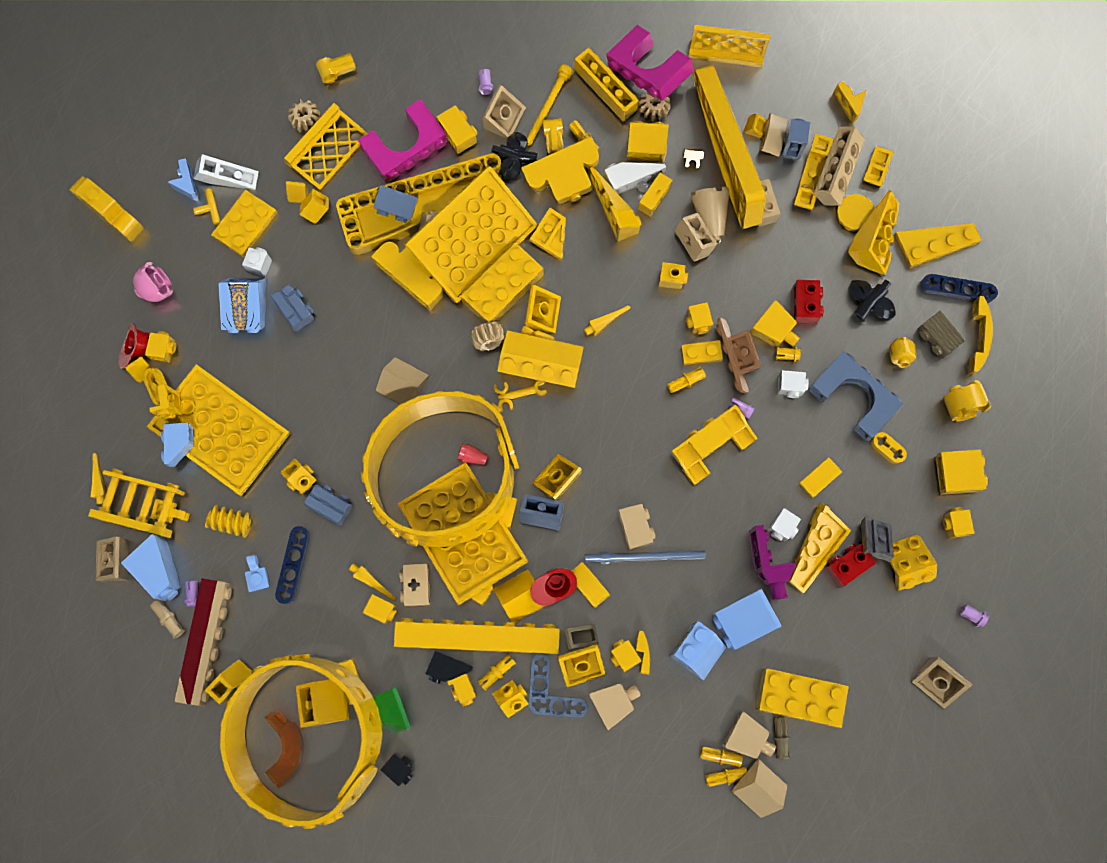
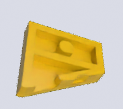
(550, 233)

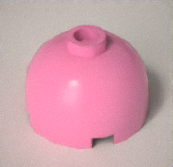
(151, 283)

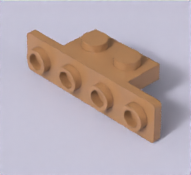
(741, 354)

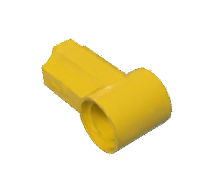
(330, 69)
(553, 132)

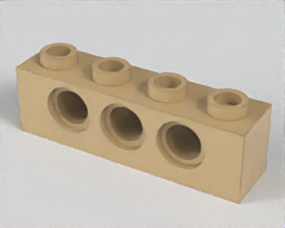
(839, 166)

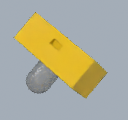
(653, 193)

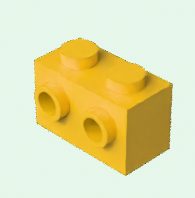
(458, 131)

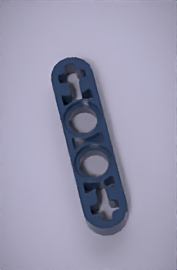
(958, 287)
(294, 565)

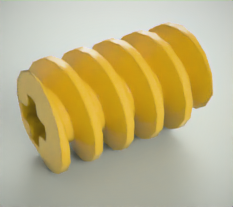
(228, 521)

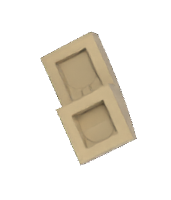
(774, 135)

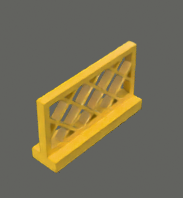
(728, 52)
(311, 140)

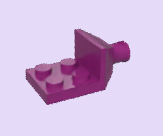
(773, 575)

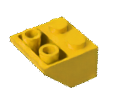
(647, 141)
(321, 703)

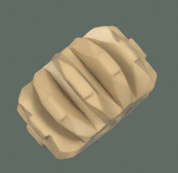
(651, 111)
(303, 115)
(487, 336)

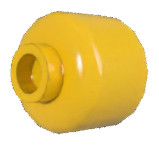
(902, 352)

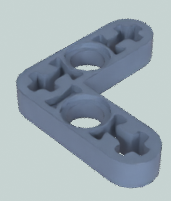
(543, 694)

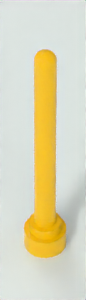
(564, 73)

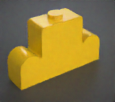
(564, 171)
(106, 208)
(408, 273)

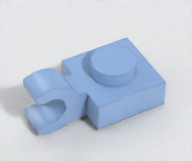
(257, 577)

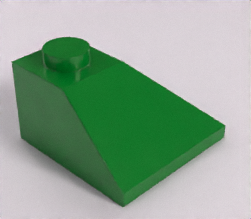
(391, 711)

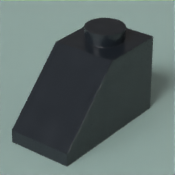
(446, 668)

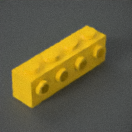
(606, 84)

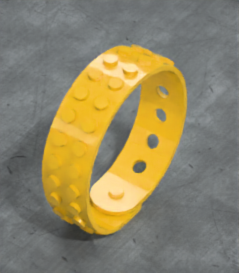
(405, 415)
(236, 757)

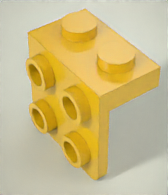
(912, 563)

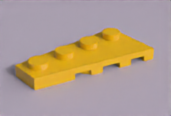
(931, 243)
(819, 546)

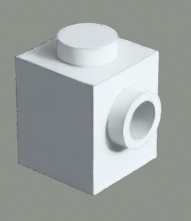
(257, 262)
(792, 383)
(784, 526)

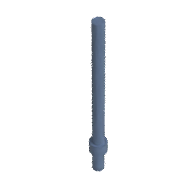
(606, 557)

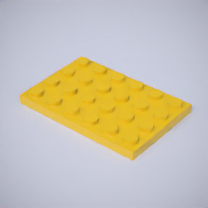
(471, 233)
(228, 432)
(472, 564)

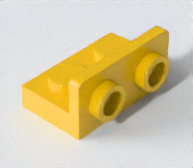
(169, 403)

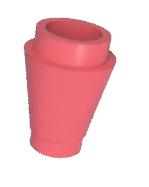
(472, 455)

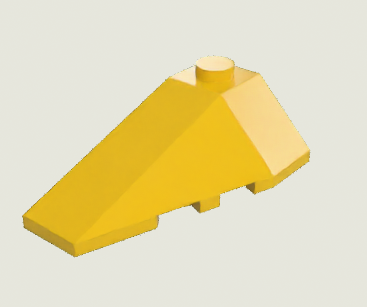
(618, 212)
(873, 239)

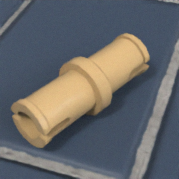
(167, 618)

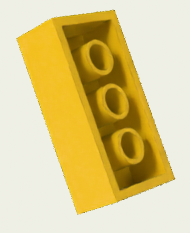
(502, 284)
(802, 697)

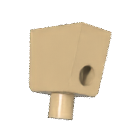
(614, 703)
(748, 737)

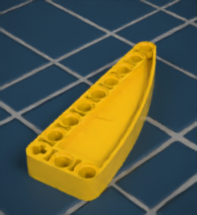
(730, 149)
(377, 229)

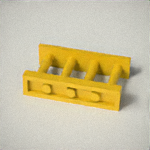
(141, 521)

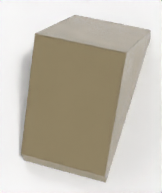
(581, 636)

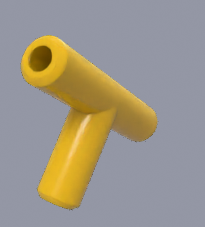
(210, 207)

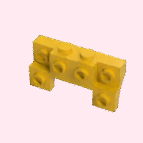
(710, 438)

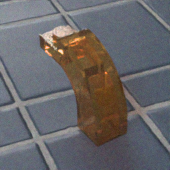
(291, 752)

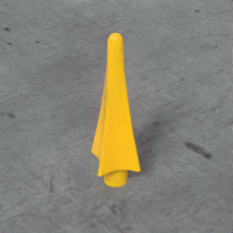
(600, 323)
(98, 488)
(363, 575)

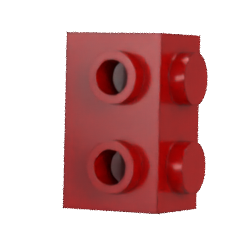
(807, 301)
(850, 565)

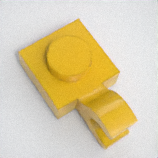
(173, 513)

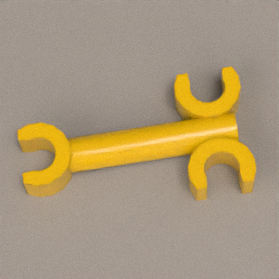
(505, 396)

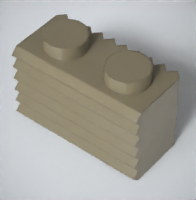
(941, 334)

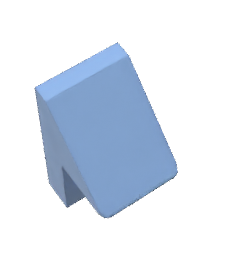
(186, 183)

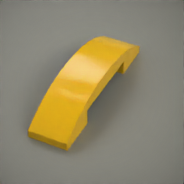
(812, 171)
(981, 313)

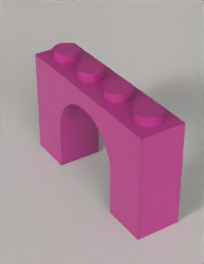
(657, 81)
(392, 163)

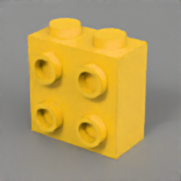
(961, 472)

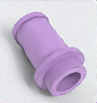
(485, 82)
(746, 410)
(191, 593)
(974, 615)

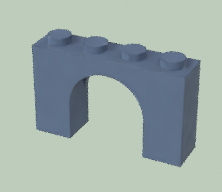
(882, 402)

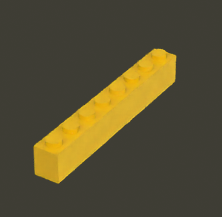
(477, 637)

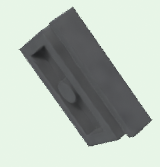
(877, 539)

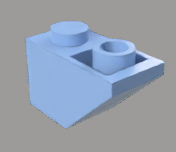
(177, 442)

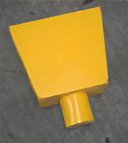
(776, 326)

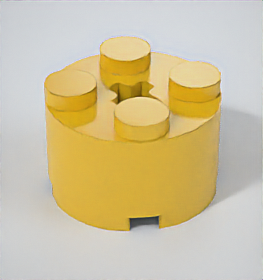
(966, 401)

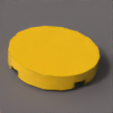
(854, 211)

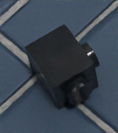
(398, 769)

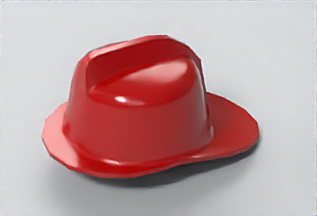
(133, 346)
(553, 586)

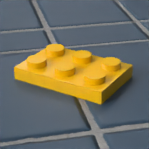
(244, 223)

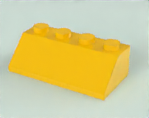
(540, 359)

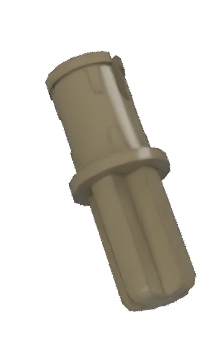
(781, 738)

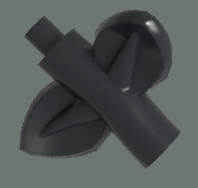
(514, 155)
(872, 299)

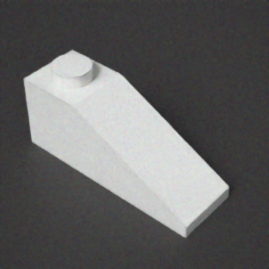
(224, 173)
(627, 175)

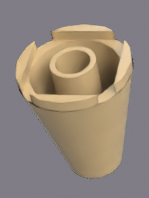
(712, 209)

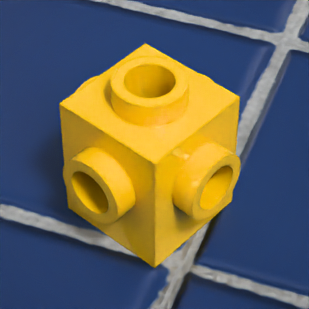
(298, 476)
(511, 698)

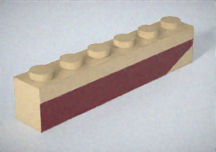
(202, 642)

